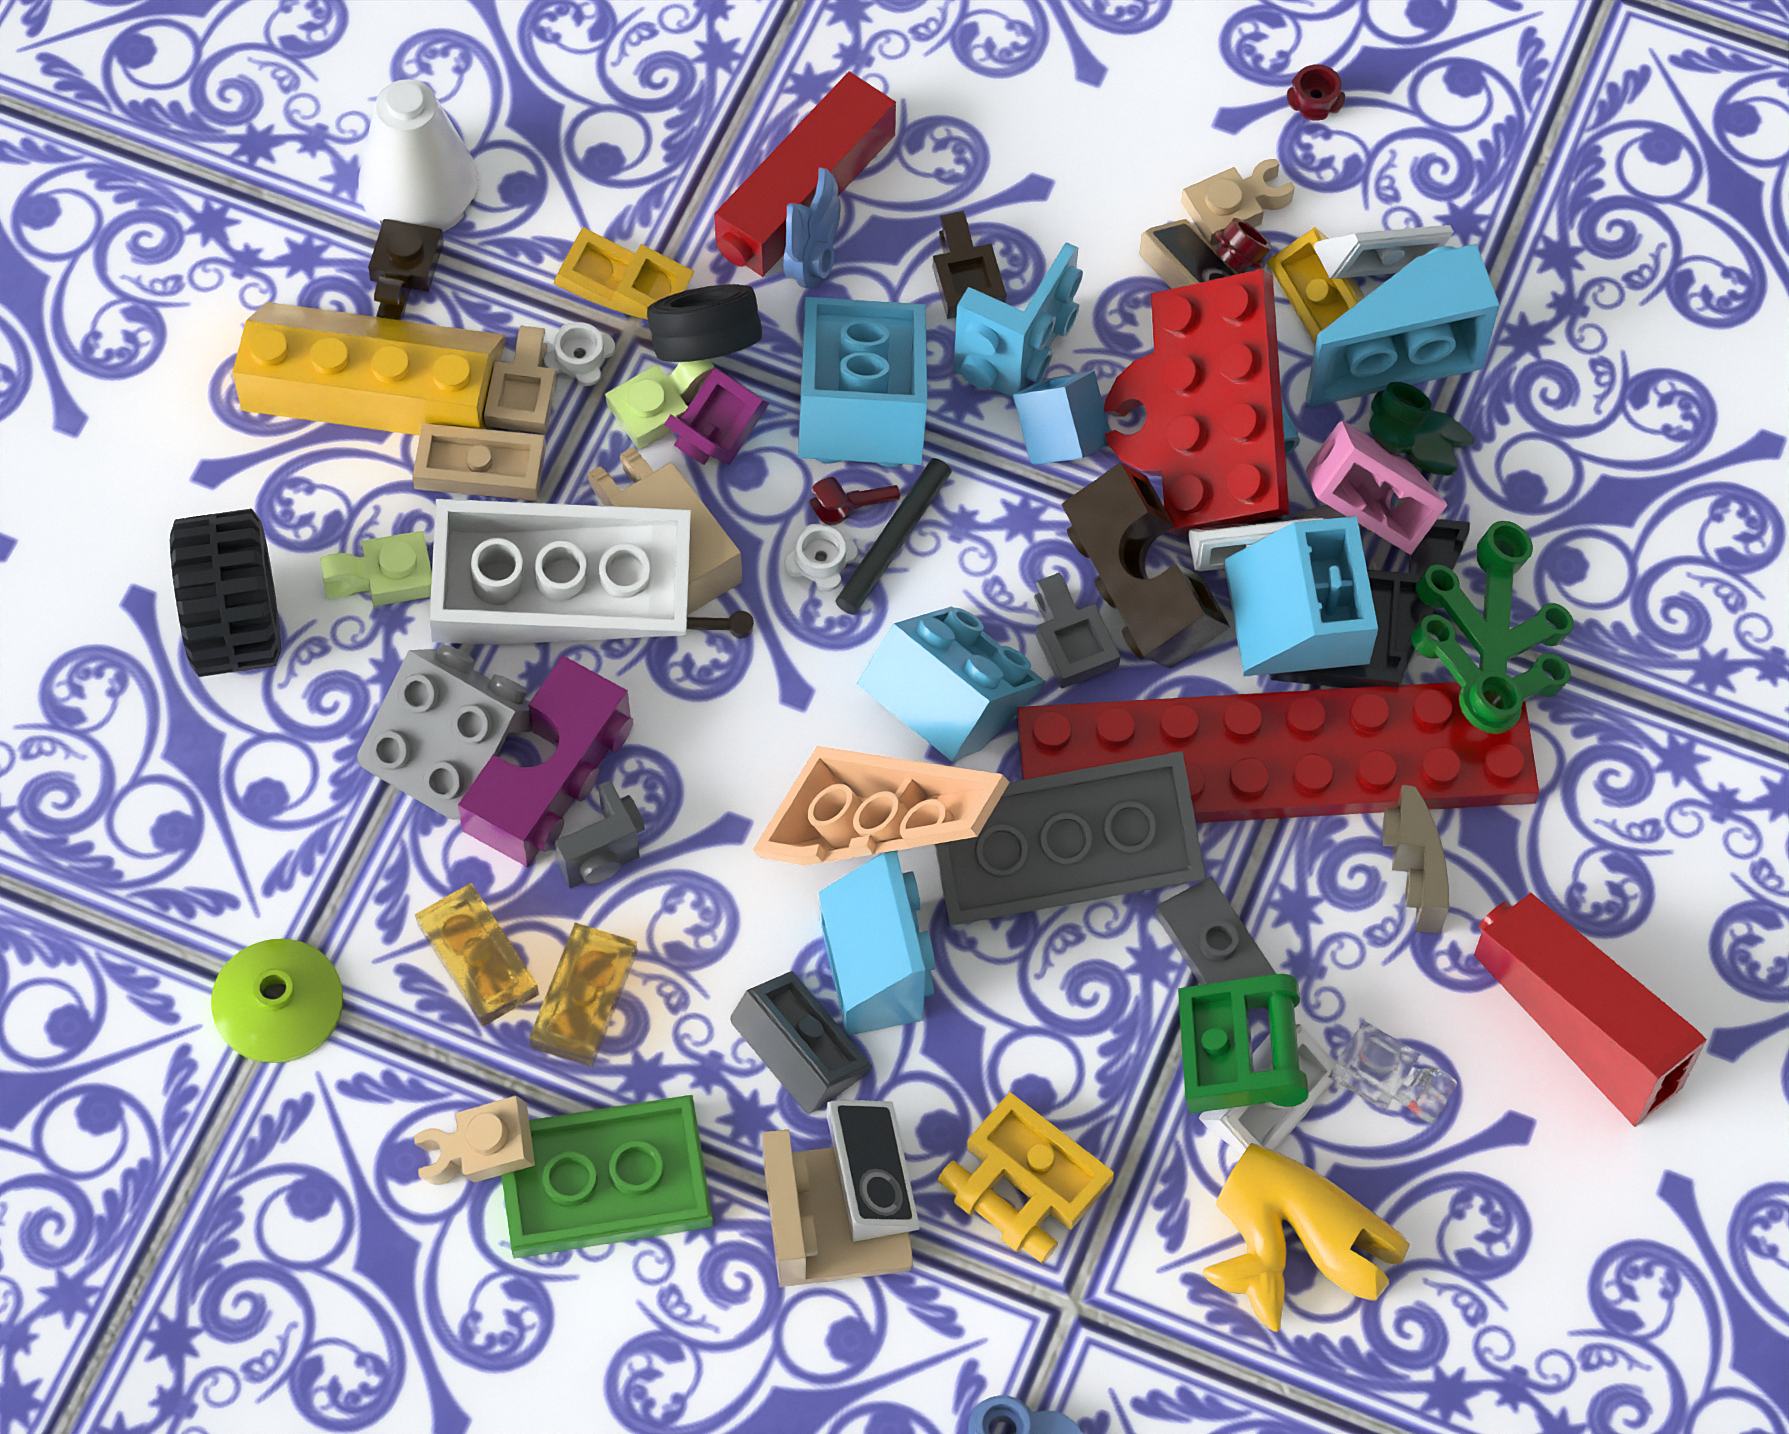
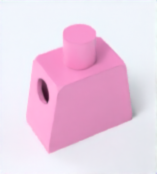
(1359, 479)

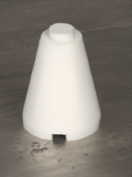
(415, 161)

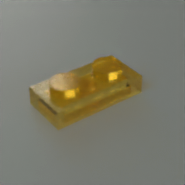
(476, 954)
(583, 994)

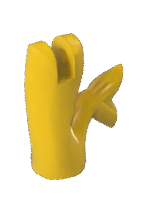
(1327, 1220)

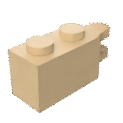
(713, 556)

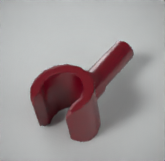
(835, 505)

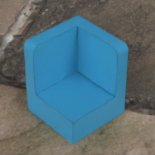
(1062, 418)

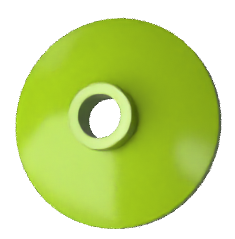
(283, 1026)

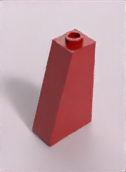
(1590, 1006)

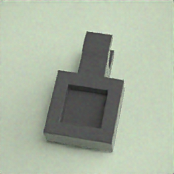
(1072, 639)

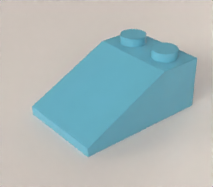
(1411, 329)
(863, 382)

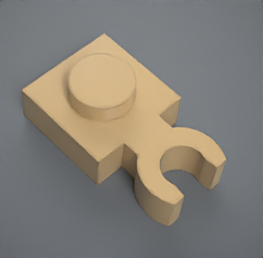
(1229, 196)
(487, 1143)

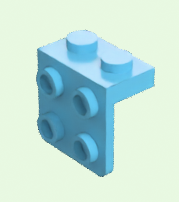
(1010, 346)

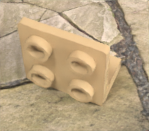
(812, 1220)

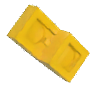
(619, 277)

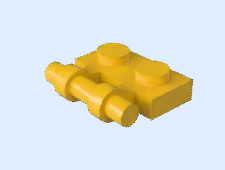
(1036, 1160)

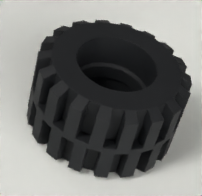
(225, 592)

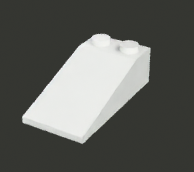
(557, 572)

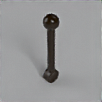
(739, 624)

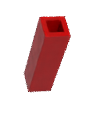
(836, 135)

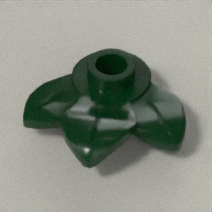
(1409, 426)

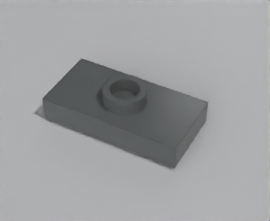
(1211, 935)

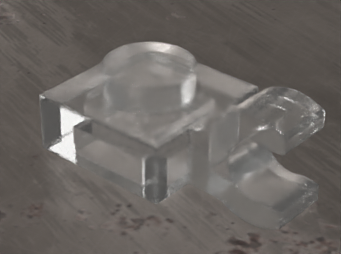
(1384, 1070)

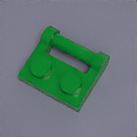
(1219, 1044)

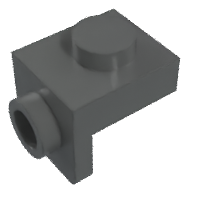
(603, 847)

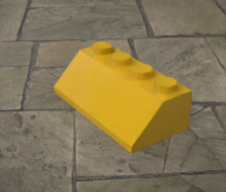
(363, 369)

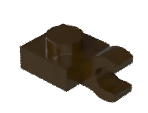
(403, 261)
(964, 265)

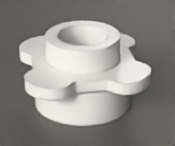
(580, 338)
(821, 540)

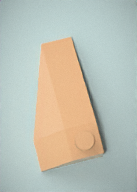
(876, 804)

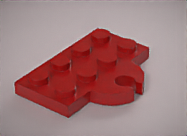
(1209, 404)

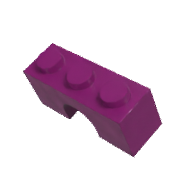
(525, 806)

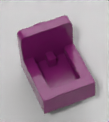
(717, 419)

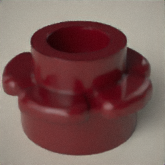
(1320, 81)
(1242, 246)

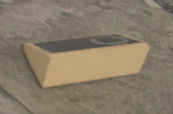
(1182, 255)

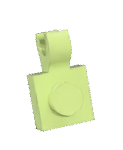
(651, 397)
(391, 569)

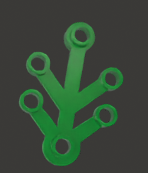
(1487, 694)

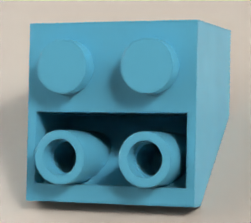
(1303, 599)
(950, 680)
(876, 946)

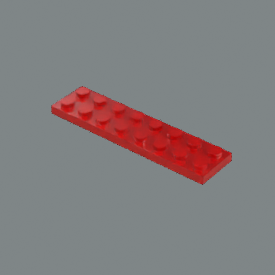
(1295, 749)

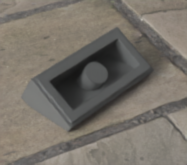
(798, 1041)

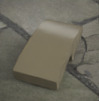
(1420, 854)

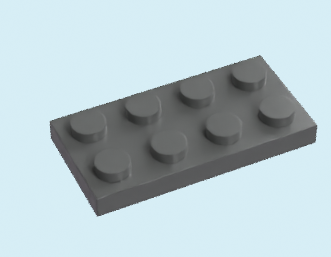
(1075, 841)

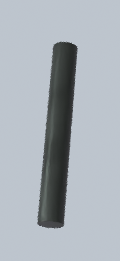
(893, 536)

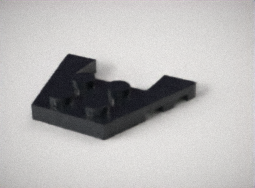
(1397, 614)

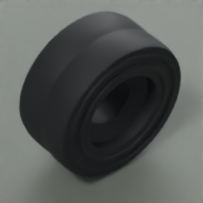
(704, 323)

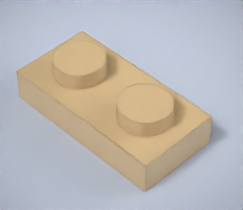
(479, 462)

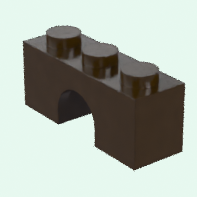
(1114, 527)

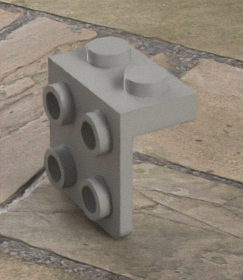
(441, 726)

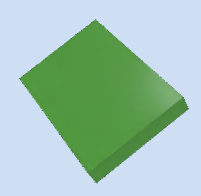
(609, 1178)

